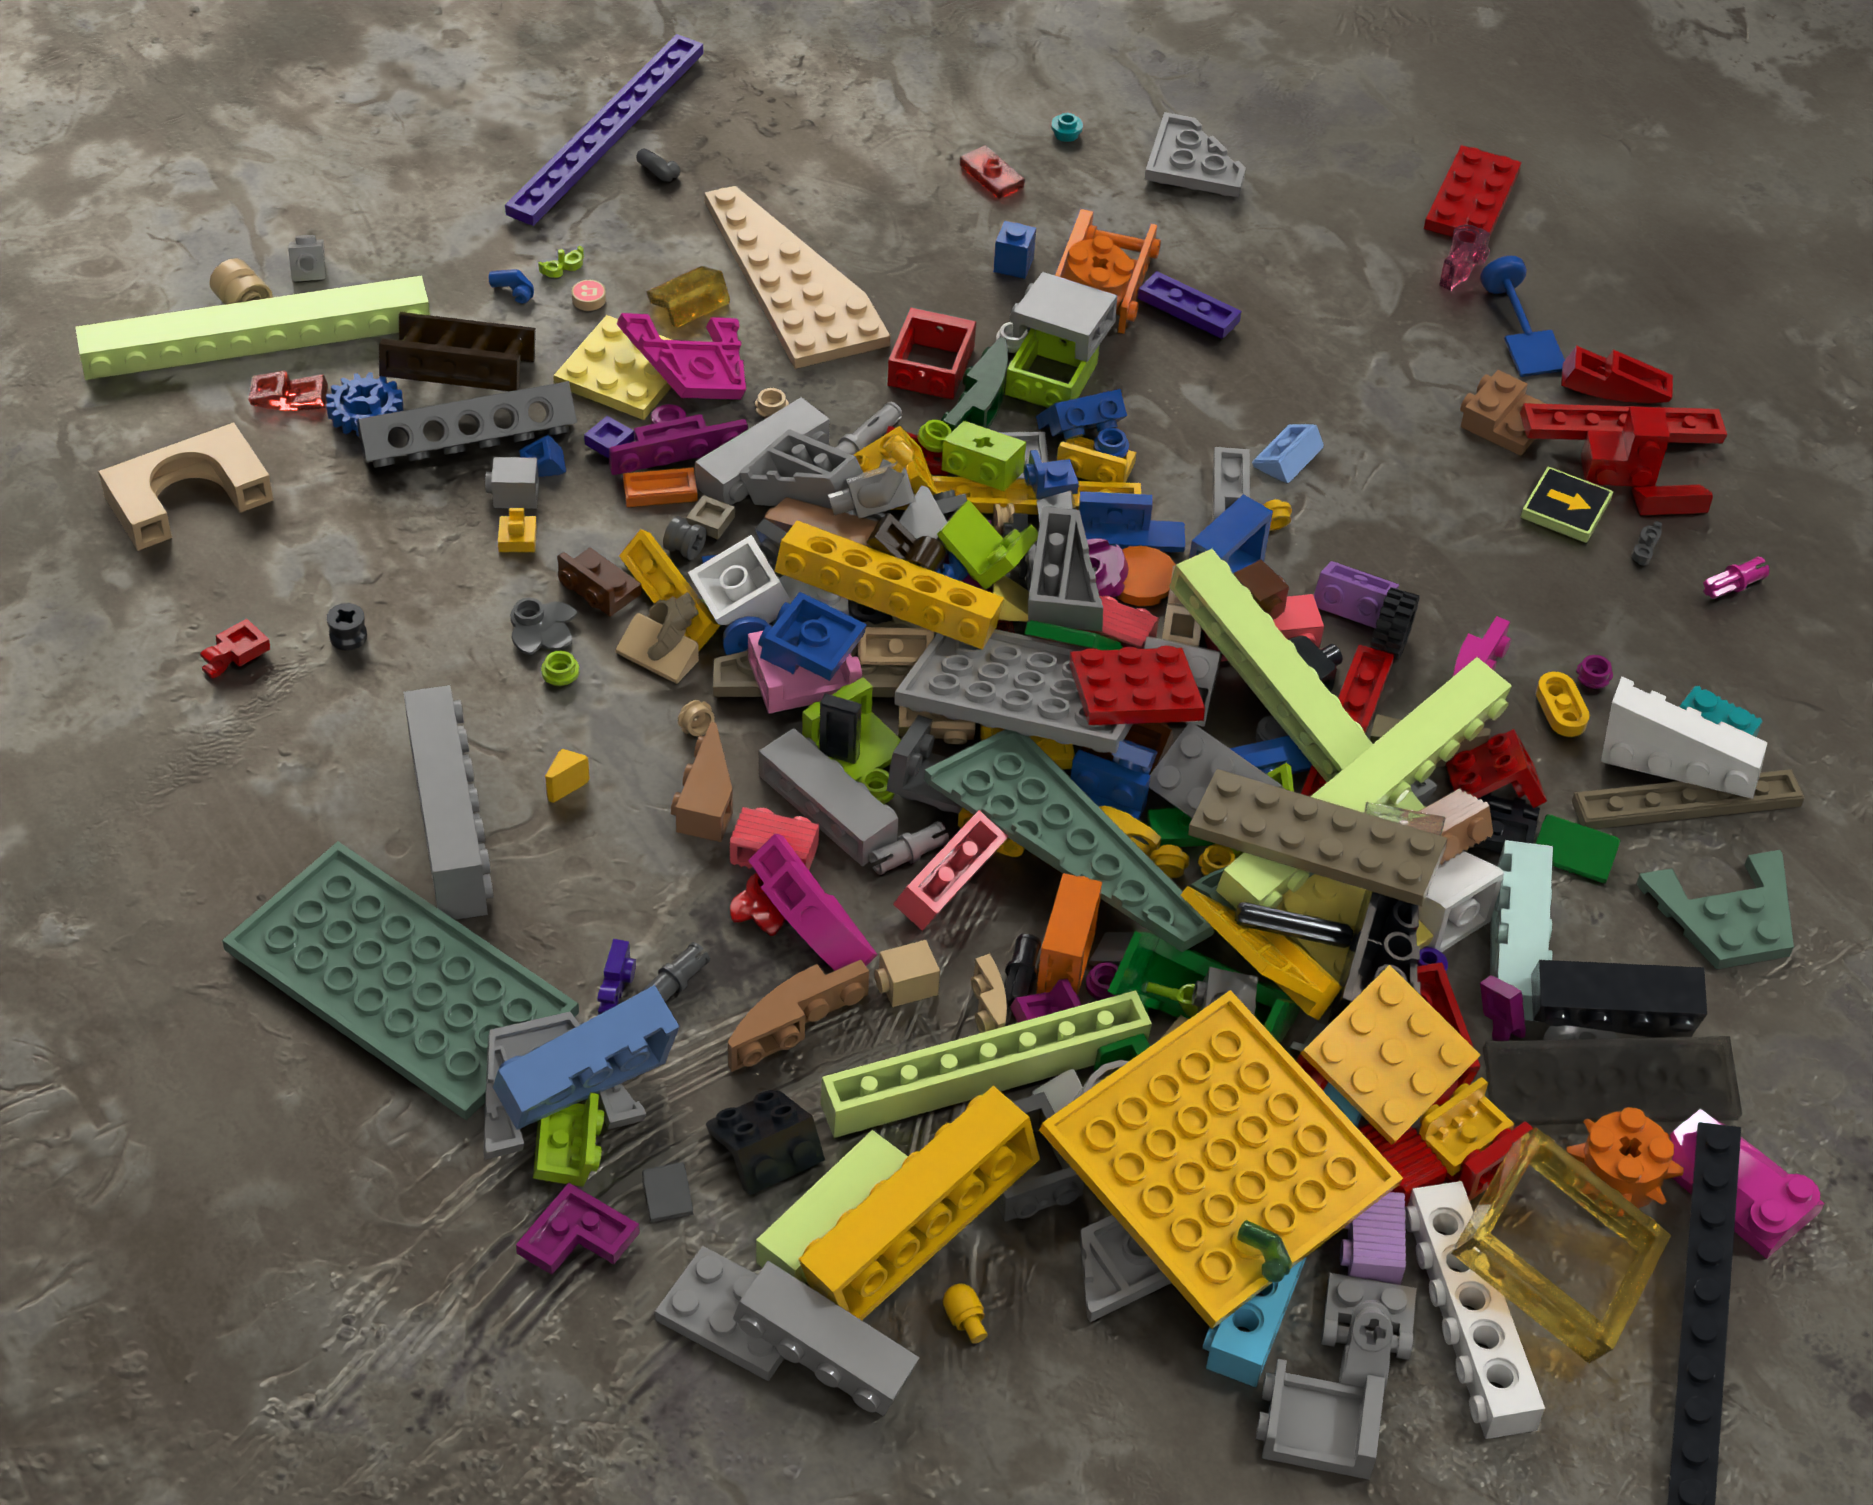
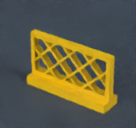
(1272, 956)

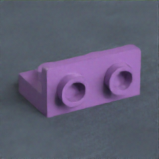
(1351, 593)

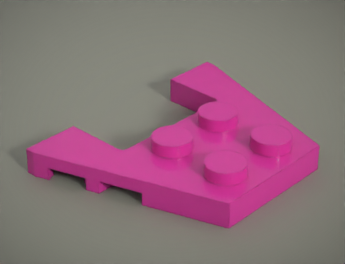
(692, 367)

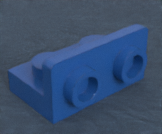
(1110, 783)

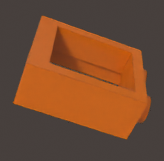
(1069, 933)

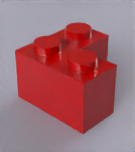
(1629, 455)

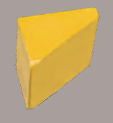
(566, 774)

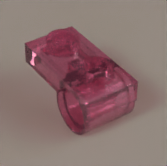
(1466, 252)

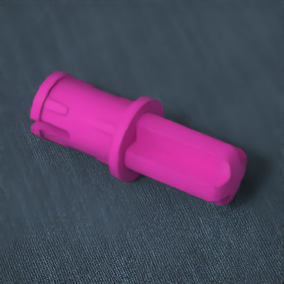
(1735, 578)

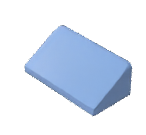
(1290, 451)

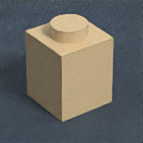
(908, 973)

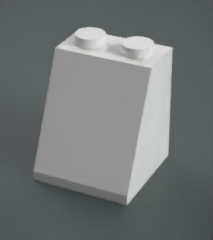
(1460, 899)

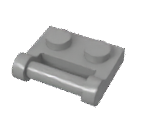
(1347, 1292)

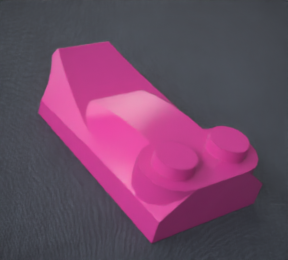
(1768, 1201)

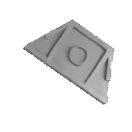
(1115, 1268)

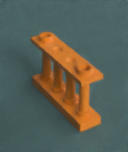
(1149, 249)

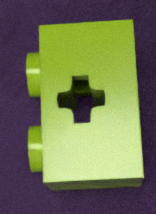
(983, 455)

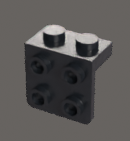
(768, 1139)

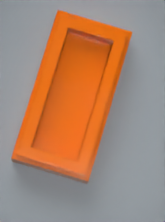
(660, 487)

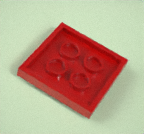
(1136, 686)

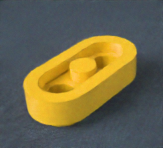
(1567, 709)

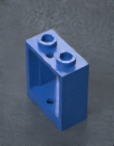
(1237, 534)

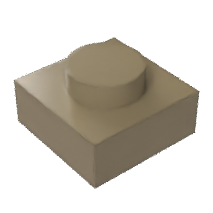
(712, 515)

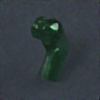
(1272, 1247)

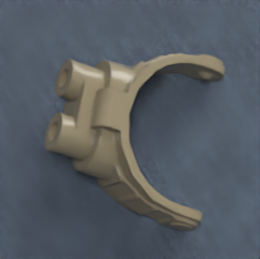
(675, 617)

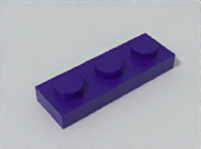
(1189, 304)

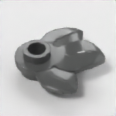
(541, 625)

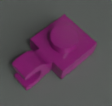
(1504, 1006)

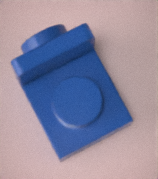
(1049, 477)
(1134, 756)

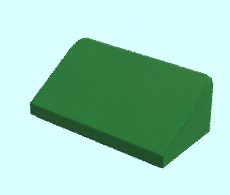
(1579, 848)

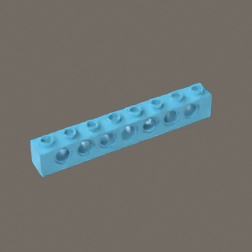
(1242, 1353)

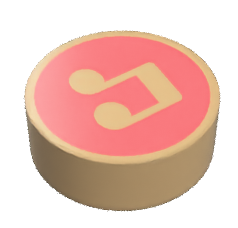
(588, 295)

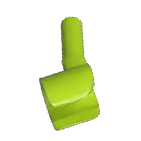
(1182, 995)

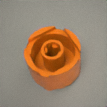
(1099, 266)

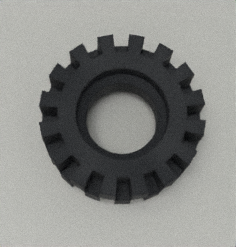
(1395, 622)

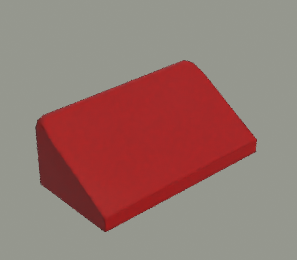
(1672, 499)

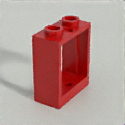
(922, 329)

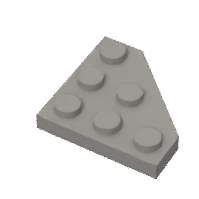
(1192, 159)

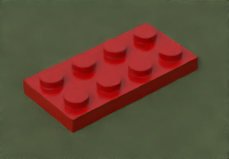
(1472, 191)

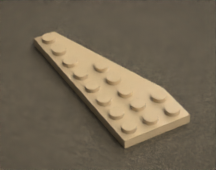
(804, 297)

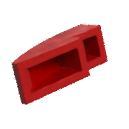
(1615, 377)

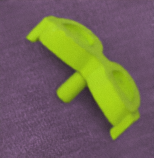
(571, 261)

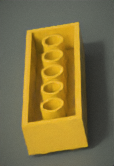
(922, 1205)

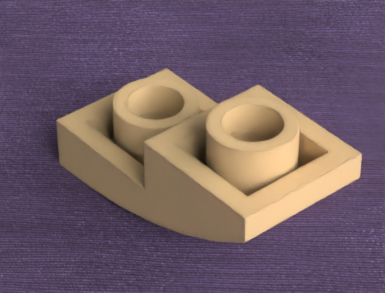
(991, 994)

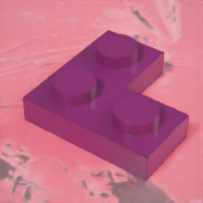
(576, 1220)

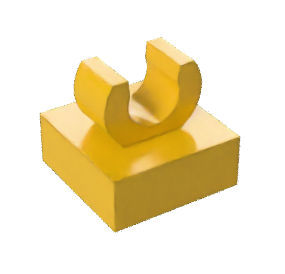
(517, 532)

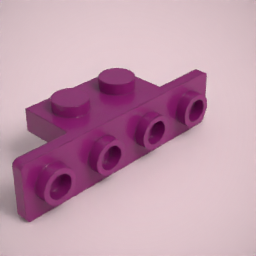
(671, 442)

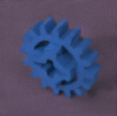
(362, 399)

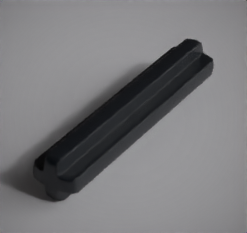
(1293, 925)

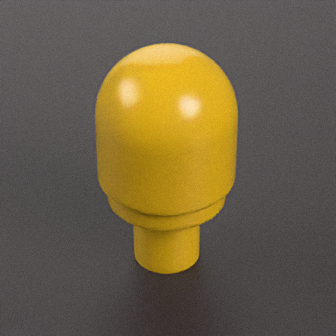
(965, 1311)

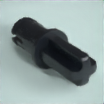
(1022, 968)

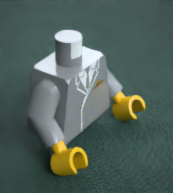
(879, 488)

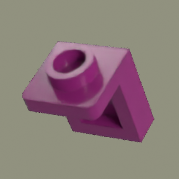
(1038, 1005)

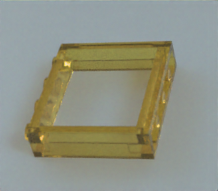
(1530, 1288)

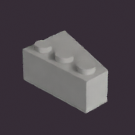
(798, 470)
(1062, 575)

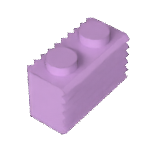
(1377, 1242)

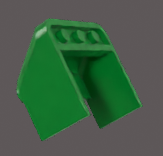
(1157, 961)

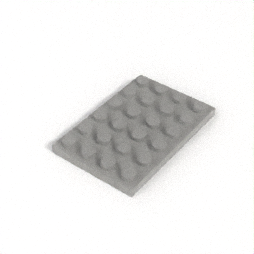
(1007, 685)

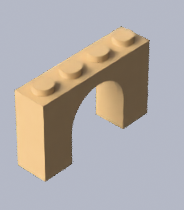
(214, 455)

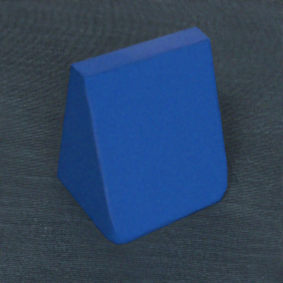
(548, 454)

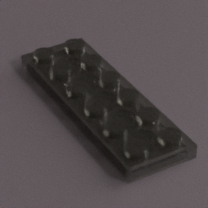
(1595, 1077)

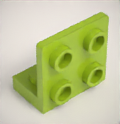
(982, 547)

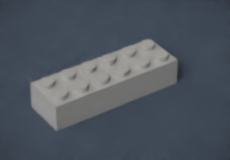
(448, 802)

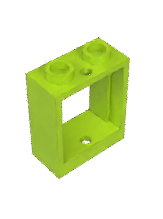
(1041, 389)

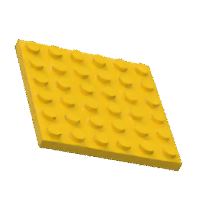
(1215, 1135)

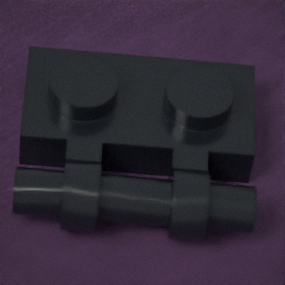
(1510, 821)

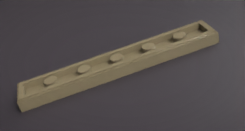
(1682, 801)

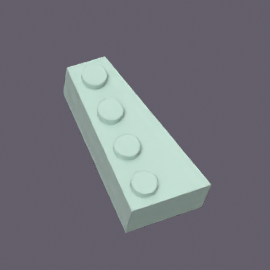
(1522, 916)

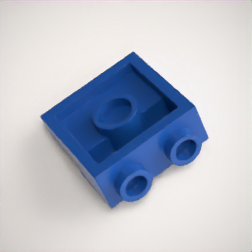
(1083, 413)
(810, 637)

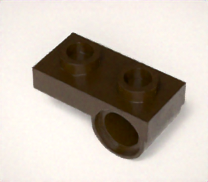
(894, 539)

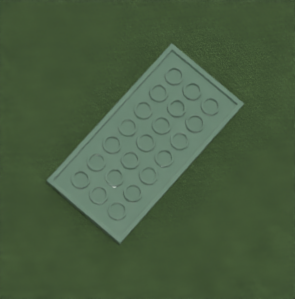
(392, 974)

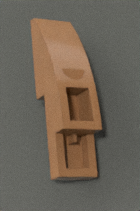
(781, 1015)

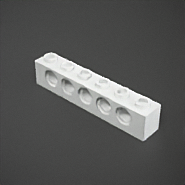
(1498, 1410)

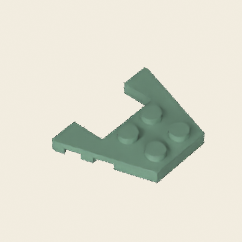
(1734, 925)

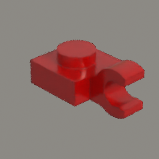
(236, 644)

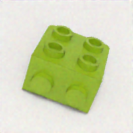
(876, 739)

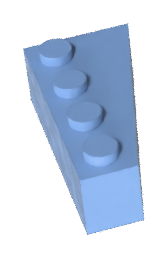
(588, 1059)

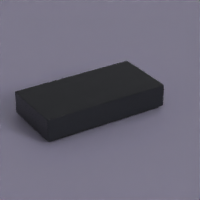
(840, 728)

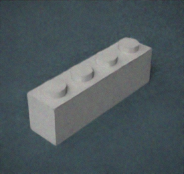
(718, 470)
(827, 795)
(825, 1339)

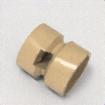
(236, 282)

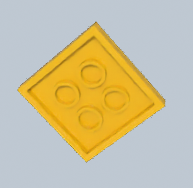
(1390, 1054)

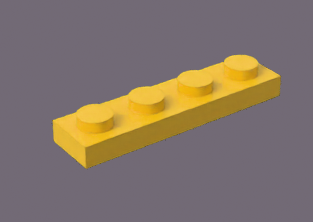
(663, 580)

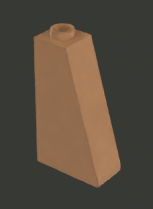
(843, 524)

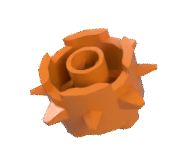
(1629, 1155)

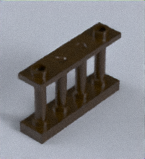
(457, 352)

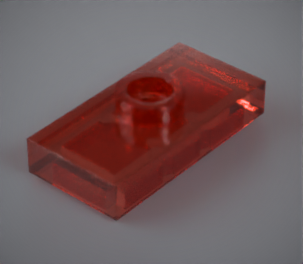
(992, 172)

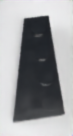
(1380, 938)
(1620, 997)

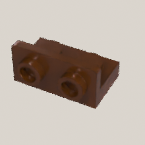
(598, 581)

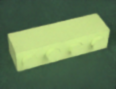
(824, 1203)

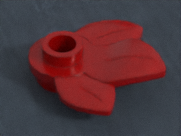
(756, 905)

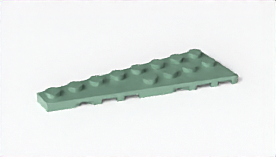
(1061, 825)

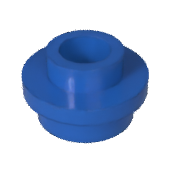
(1112, 442)

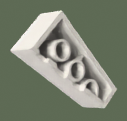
(1679, 743)

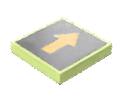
(1567, 504)

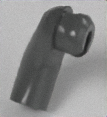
(657, 165)

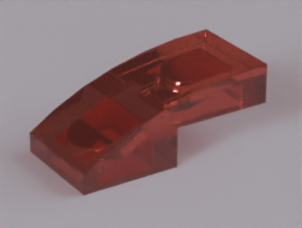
(280, 393)

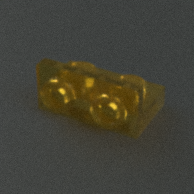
(691, 295)

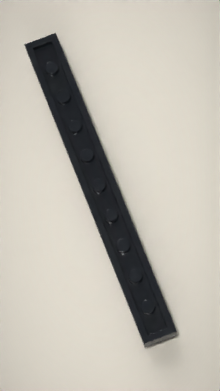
(1705, 1317)

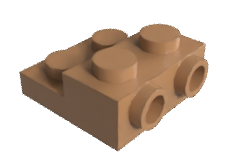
(1496, 411)

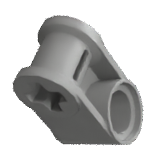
(1366, 1351)

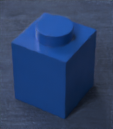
(1014, 249)

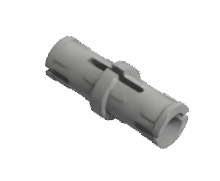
(908, 848)

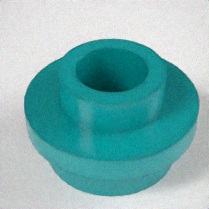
(1066, 127)

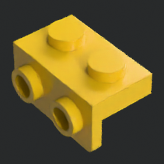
(1093, 464)
(1462, 1125)

